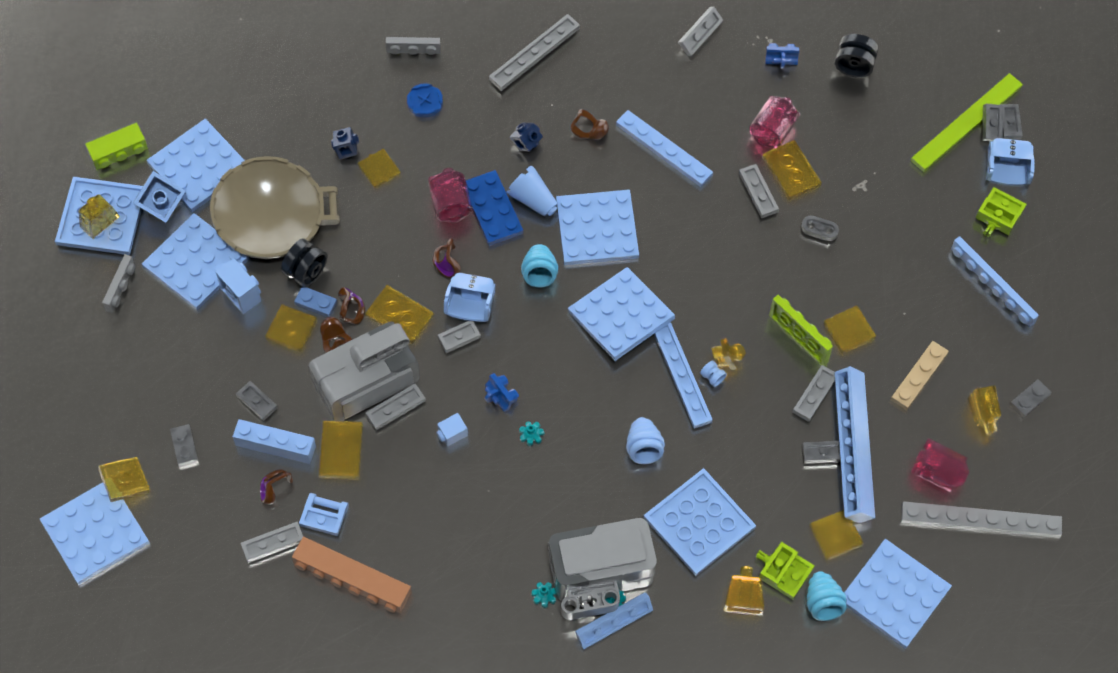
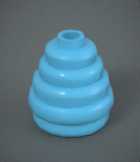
(539, 266)
(825, 597)

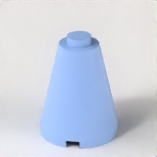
(533, 193)

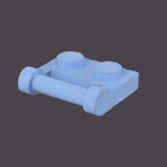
(320, 519)

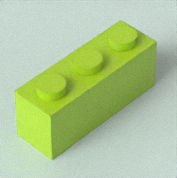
(116, 146)

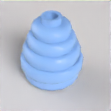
(644, 442)

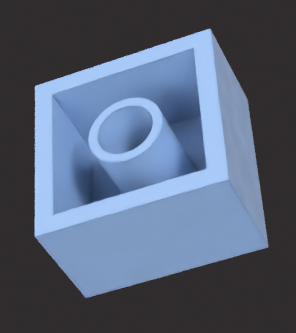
(159, 196)
(238, 285)

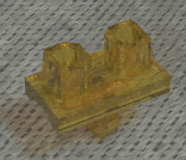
(726, 354)

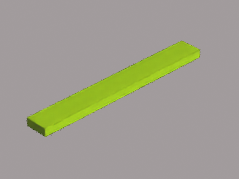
(964, 123)

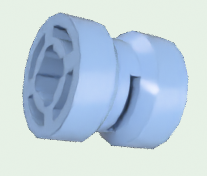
(713, 373)

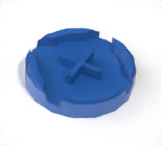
(424, 100)

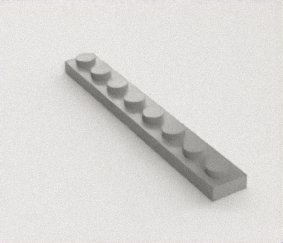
(981, 519)

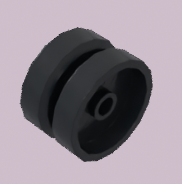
(856, 55)
(304, 262)

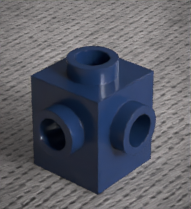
(526, 136)
(345, 142)

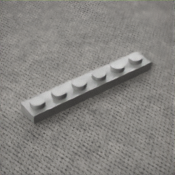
(534, 52)

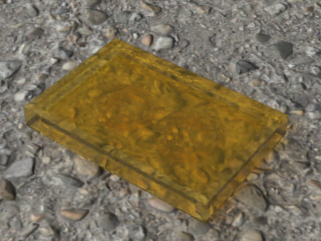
(791, 170)
(401, 310)
(341, 450)

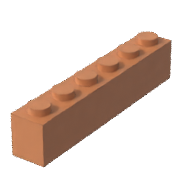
(351, 575)

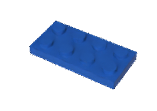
(493, 208)

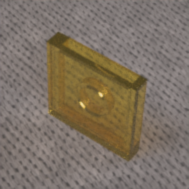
(291, 328)
(849, 329)
(123, 479)
(836, 535)

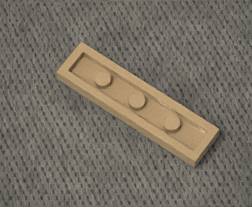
(919, 375)

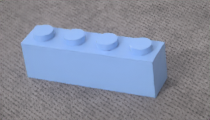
(274, 441)

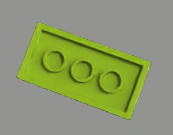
(800, 330)

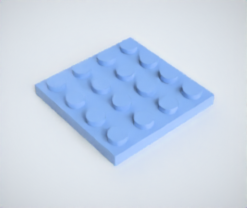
(196, 163)
(597, 227)
(117, 236)
(190, 259)
(621, 313)
(699, 522)
(93, 533)
(895, 593)

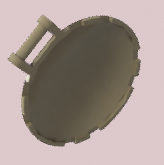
(269, 207)

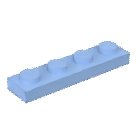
(614, 620)

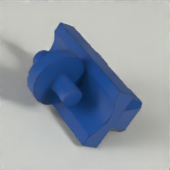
(782, 55)
(498, 393)

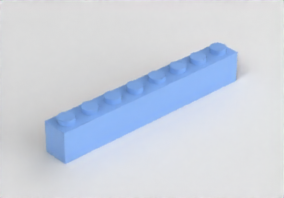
(854, 445)

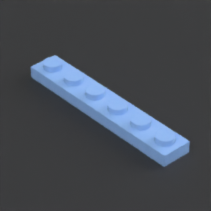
(664, 148)
(994, 282)
(683, 376)

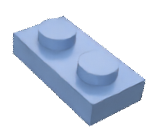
(315, 301)

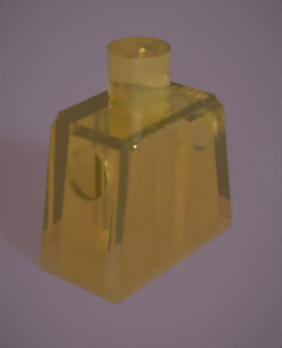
(96, 215)
(985, 408)
(745, 593)

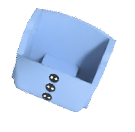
(1010, 162)
(469, 297)

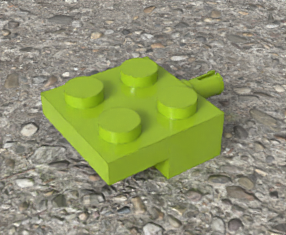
(1000, 212)
(785, 570)

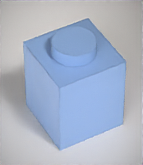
(452, 430)

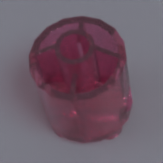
(774, 121)
(450, 196)
(941, 466)

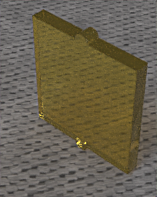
(379, 168)

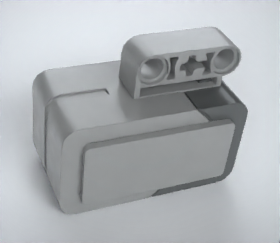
(365, 371)
(600, 562)

